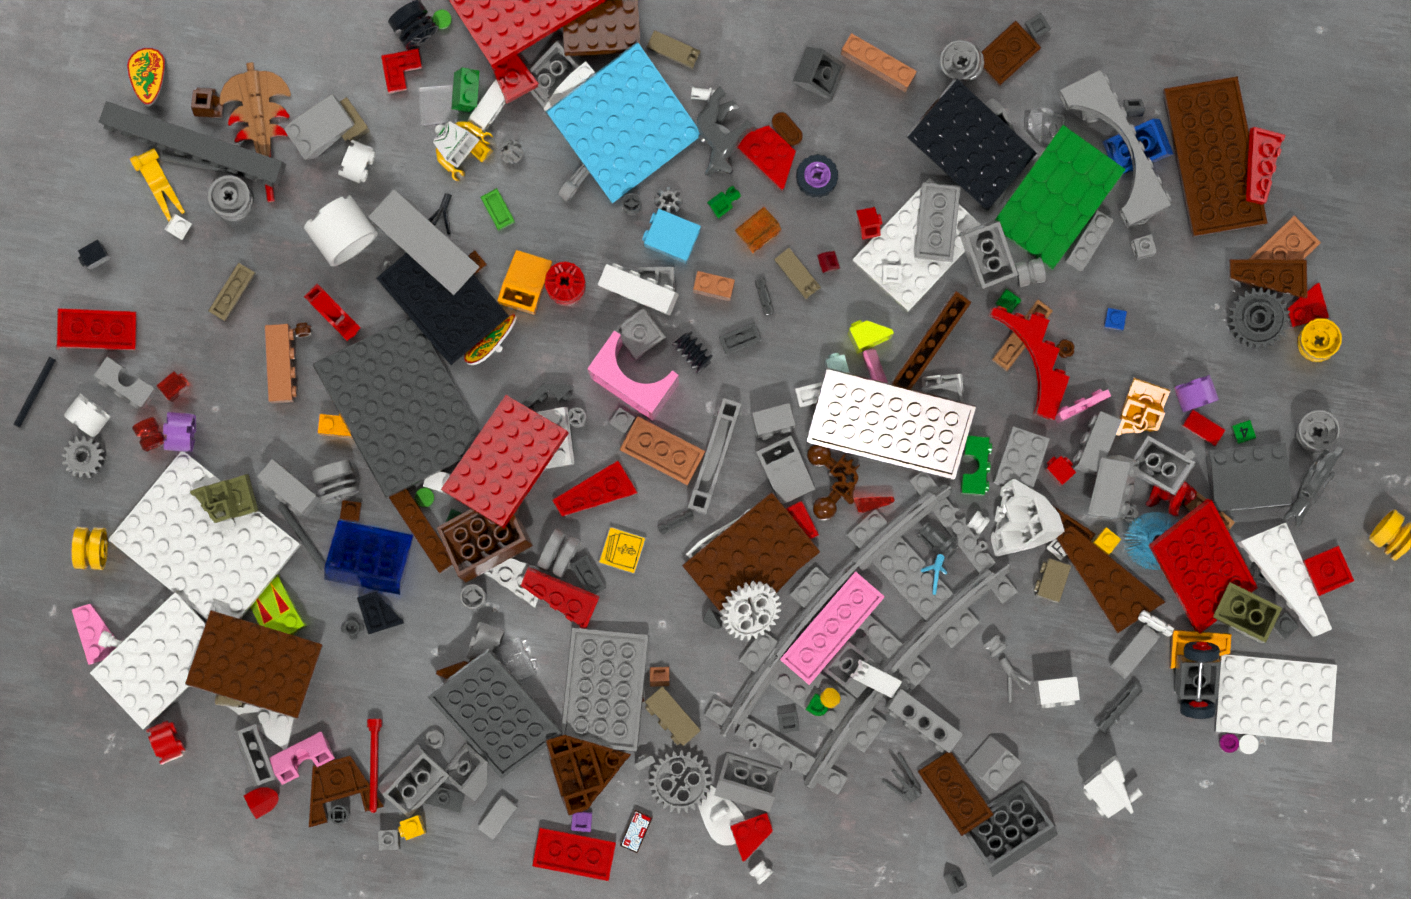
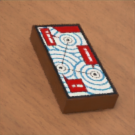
(636, 831)

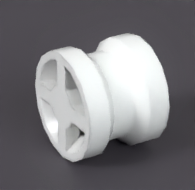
(978, 522)
(760, 872)

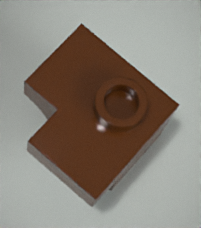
(206, 103)

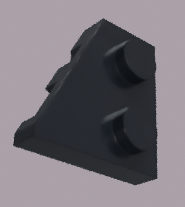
(377, 614)

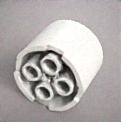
(340, 230)

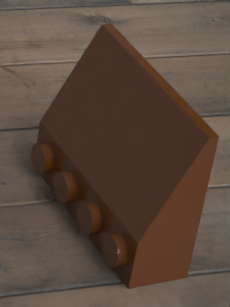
(480, 544)

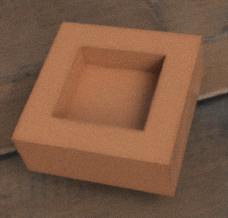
(659, 676)

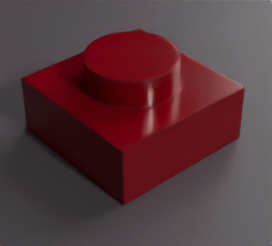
(828, 261)

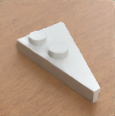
(271, 724)

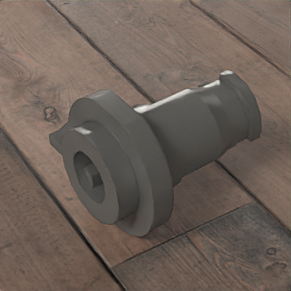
(938, 542)

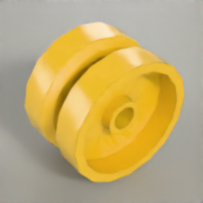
(89, 548)

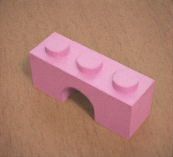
(286, 762)

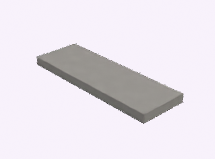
(423, 242)

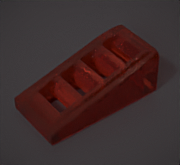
(870, 503)

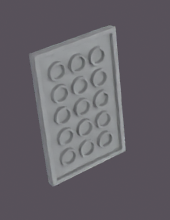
(605, 688)

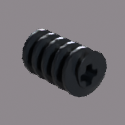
(693, 352)

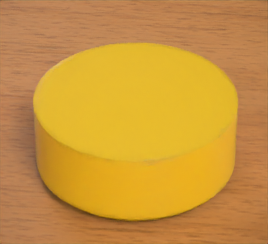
(830, 698)

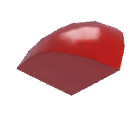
(261, 801)

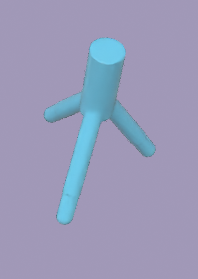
(937, 566)

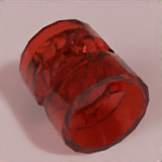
(148, 433)

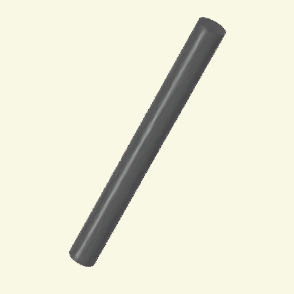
(302, 536)

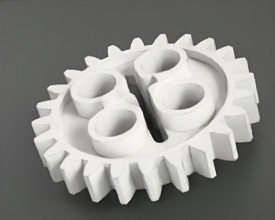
(763, 610)

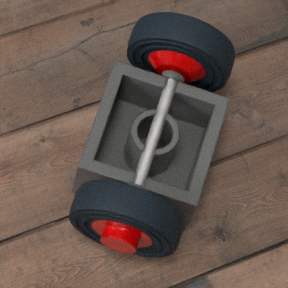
(1198, 679)

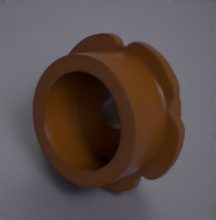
(302, 330)
(1070, 348)

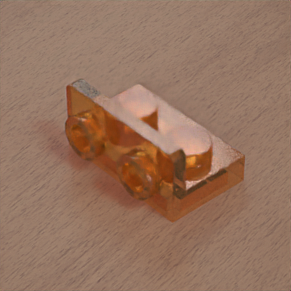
(758, 229)

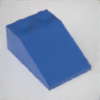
(1153, 139)

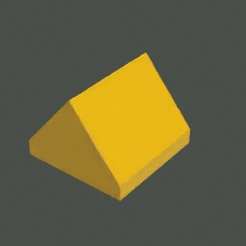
(481, 151)

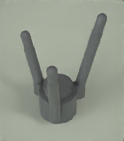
(910, 790)

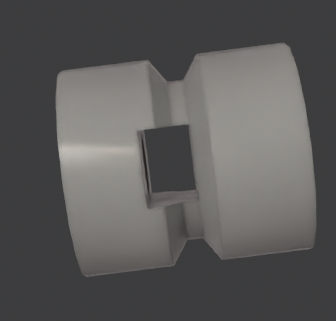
(1030, 272)
(473, 597)

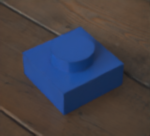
(1115, 319)

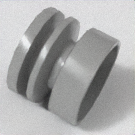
(952, 57)
(1321, 421)
(335, 482)

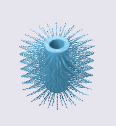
(1147, 537)

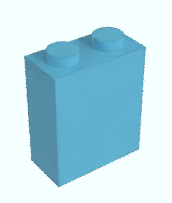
(671, 235)

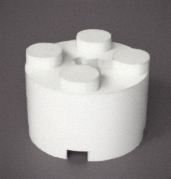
(356, 162)
(87, 415)

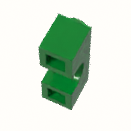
(978, 449)

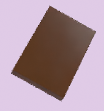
(1008, 53)

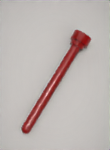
(374, 727)

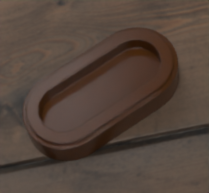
(787, 129)

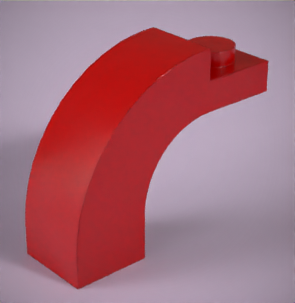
(332, 312)

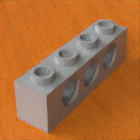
(949, 735)

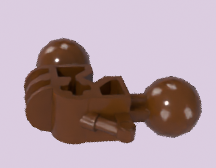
(825, 506)

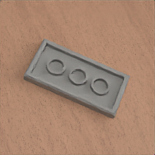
(937, 222)

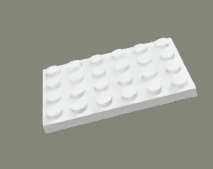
(898, 246)
(153, 661)
(1276, 698)

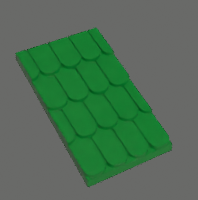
(1058, 197)

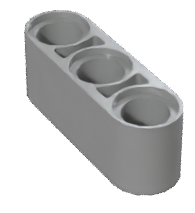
(1135, 651)

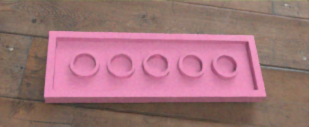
(832, 628)

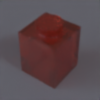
(173, 386)

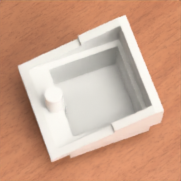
(1109, 789)

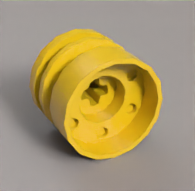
(1319, 329)
(1391, 532)

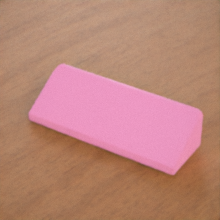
(874, 365)

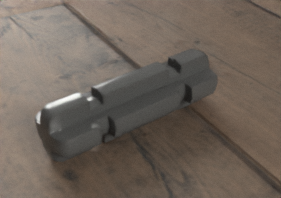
(764, 296)
(675, 522)

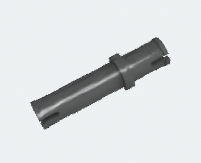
(1116, 711)

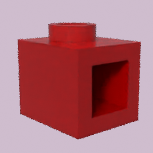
(869, 222)
(1060, 469)

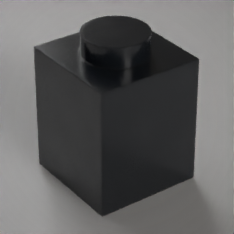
(93, 255)

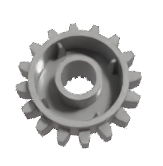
(93, 460)

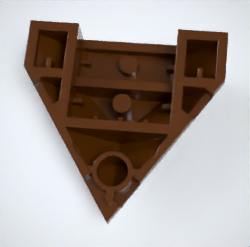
(582, 770)

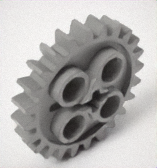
(695, 791)

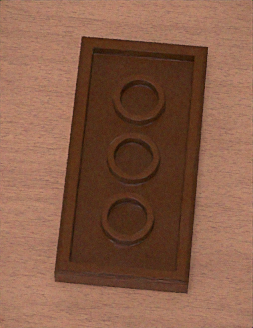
(955, 793)

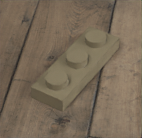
(232, 292)

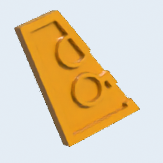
(1182, 637)

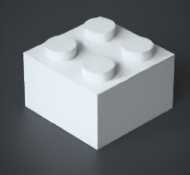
(1056, 690)

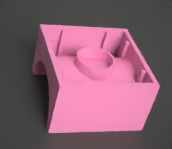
(644, 398)

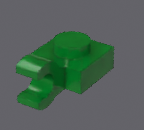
(722, 202)

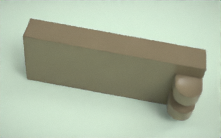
(673, 49)
(797, 273)

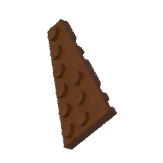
(1112, 586)

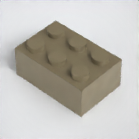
(671, 716)

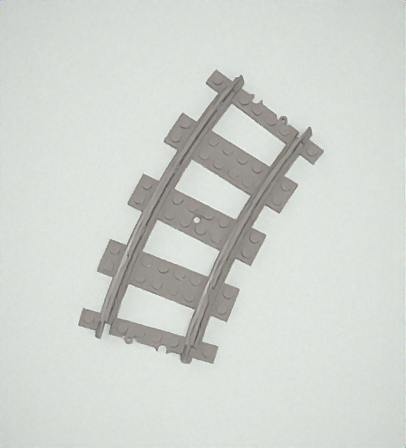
(943, 616)

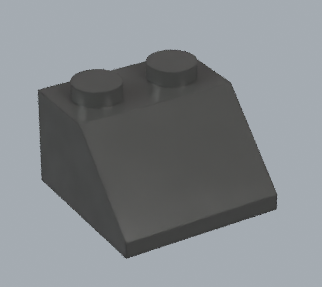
(819, 72)

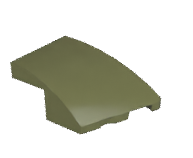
(227, 498)

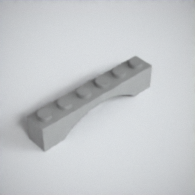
(714, 456)

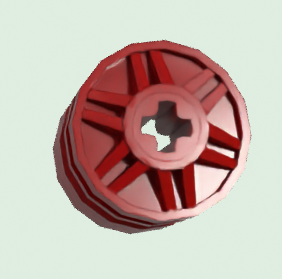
(564, 294)

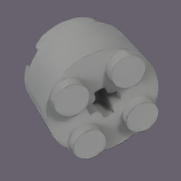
(486, 637)

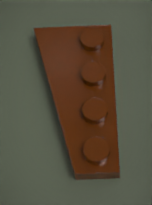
(1276, 275)

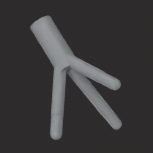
(1012, 674)

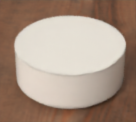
(1248, 744)

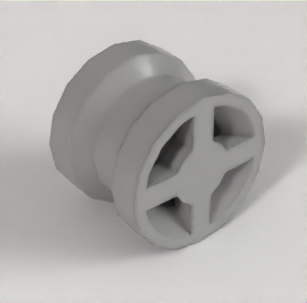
(575, 414)
(995, 645)

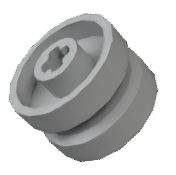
(228, 187)
(559, 553)

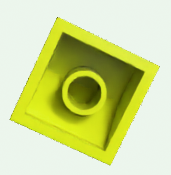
(867, 335)

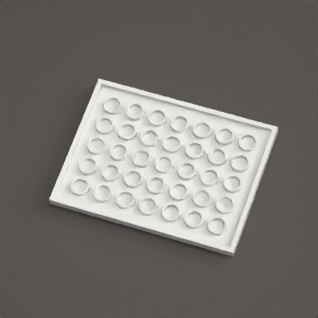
(203, 561)

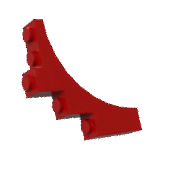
(1031, 332)

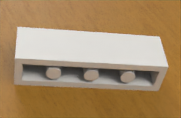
(638, 289)

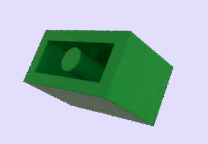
(465, 89)

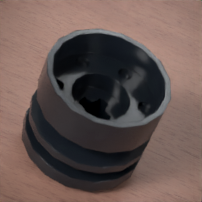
(413, 24)

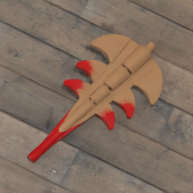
(254, 91)

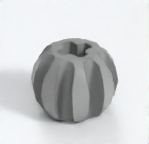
(665, 195)

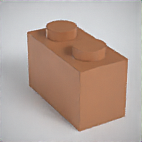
(713, 286)

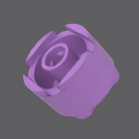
(1196, 393)
(180, 432)

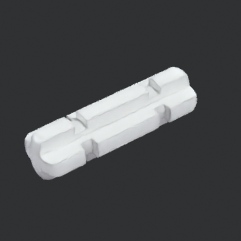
(1156, 623)

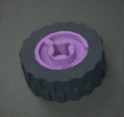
(814, 186)

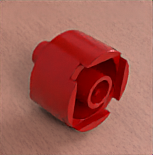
(165, 742)

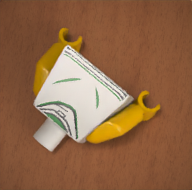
(455, 143)

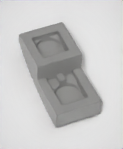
(497, 817)

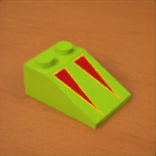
(277, 610)

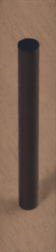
(34, 392)

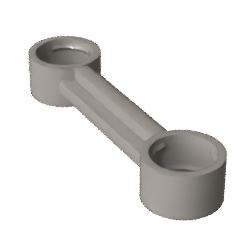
(572, 185)

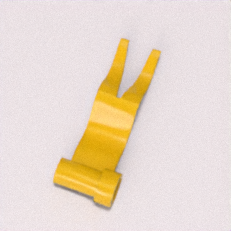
(156, 179)

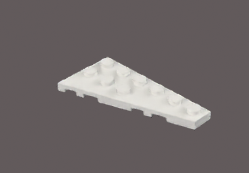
(1285, 571)

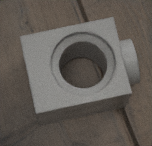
(1143, 247)
(389, 839)

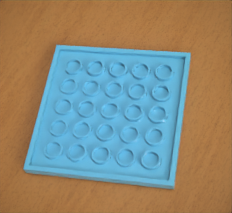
(624, 122)

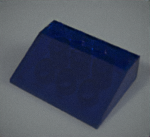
(368, 557)

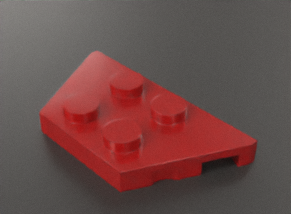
(769, 154)

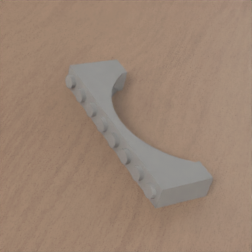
(1096, 97)

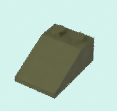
(1247, 613)

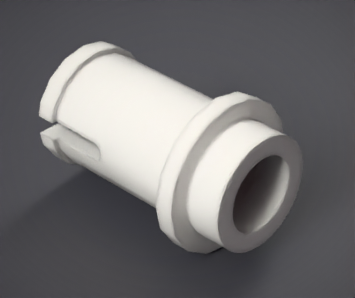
(701, 94)

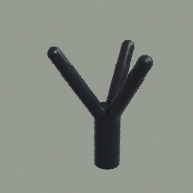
(442, 209)

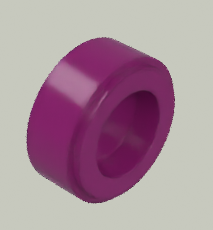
(1228, 743)

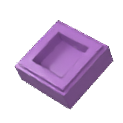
(582, 822)

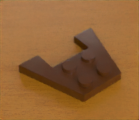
(336, 781)

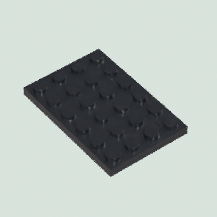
(971, 144)
(447, 320)

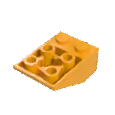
(524, 282)

